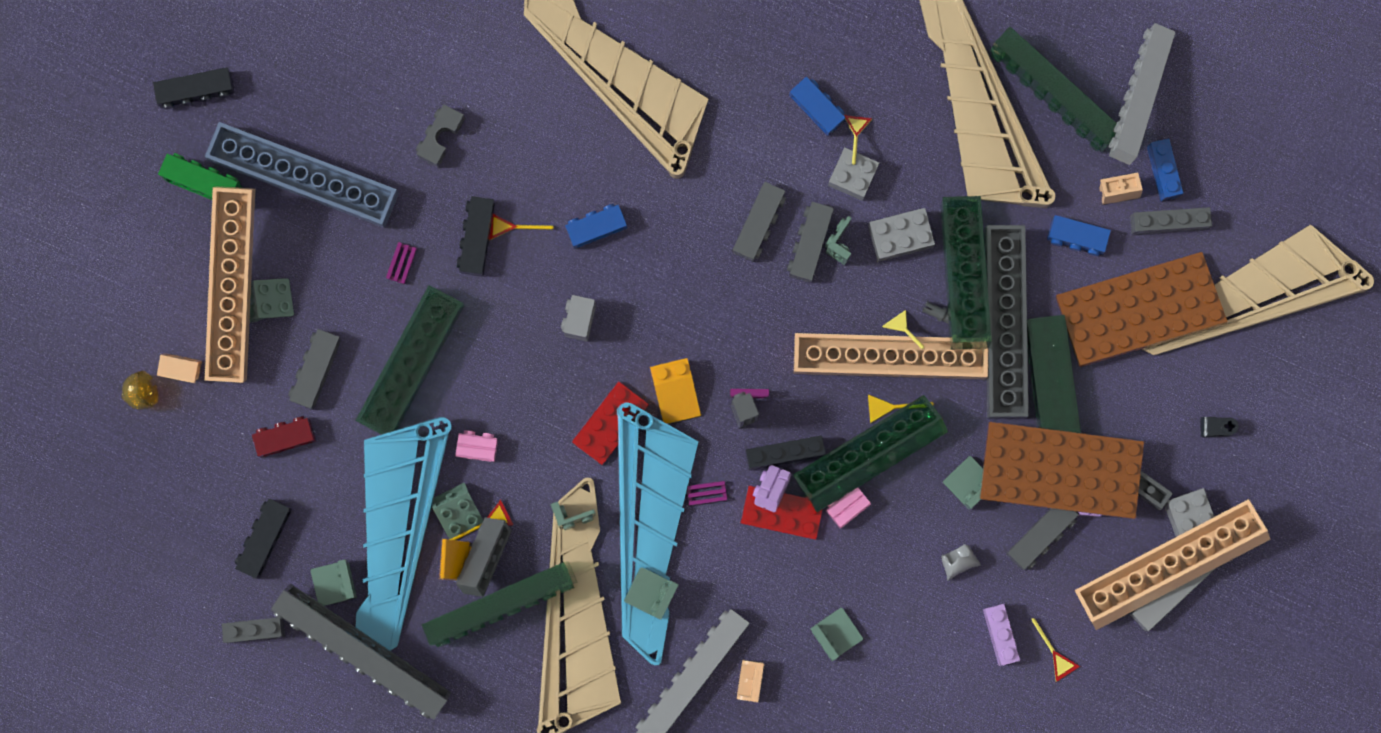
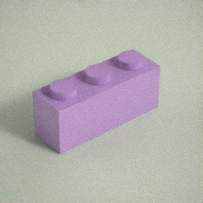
(1001, 635)

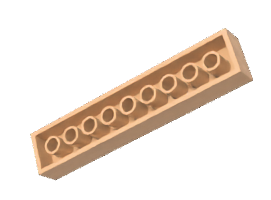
(229, 284)
(886, 357)
(1172, 564)

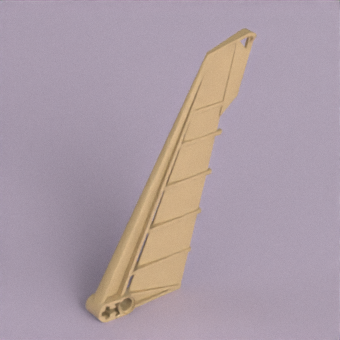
(654, 91)
(981, 143)
(1283, 268)
(588, 655)

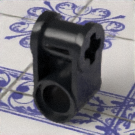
(1214, 427)

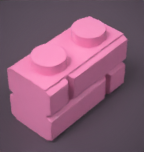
(477, 447)
(848, 507)

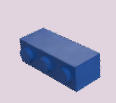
(817, 105)
(1164, 170)
(595, 226)
(1078, 235)

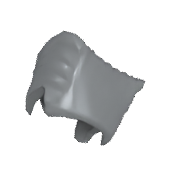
(959, 561)

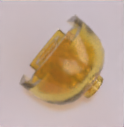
(139, 392)

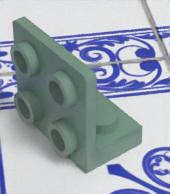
(839, 252)
(270, 299)
(966, 482)
(456, 511)
(560, 514)
(333, 583)
(650, 593)
(836, 634)

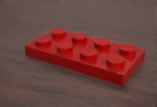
(600, 433)
(792, 516)

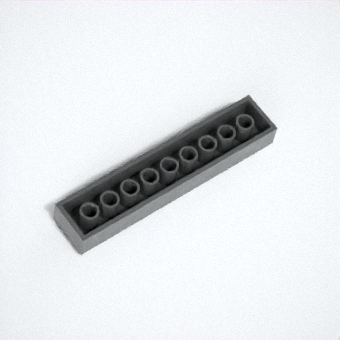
(1008, 320)
(361, 651)

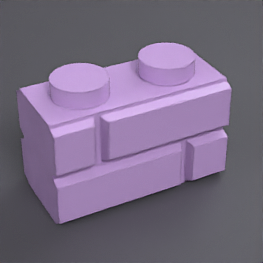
(772, 488)

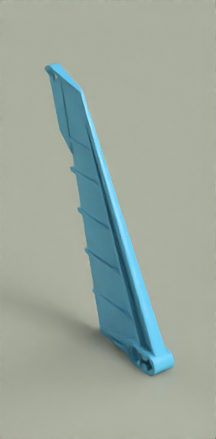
(388, 489)
(663, 490)

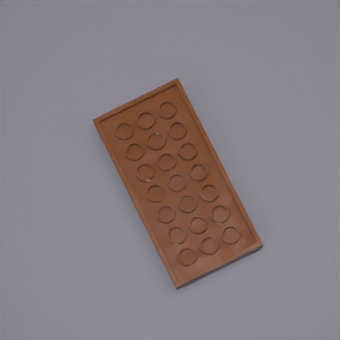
(1141, 309)
(1061, 470)

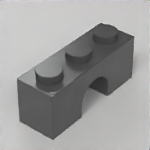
(446, 120)
(253, 630)

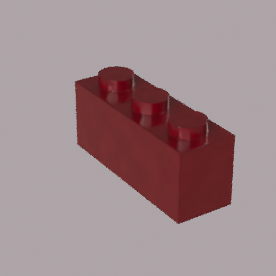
(283, 437)

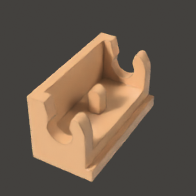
(1121, 188)
(179, 368)
(750, 681)

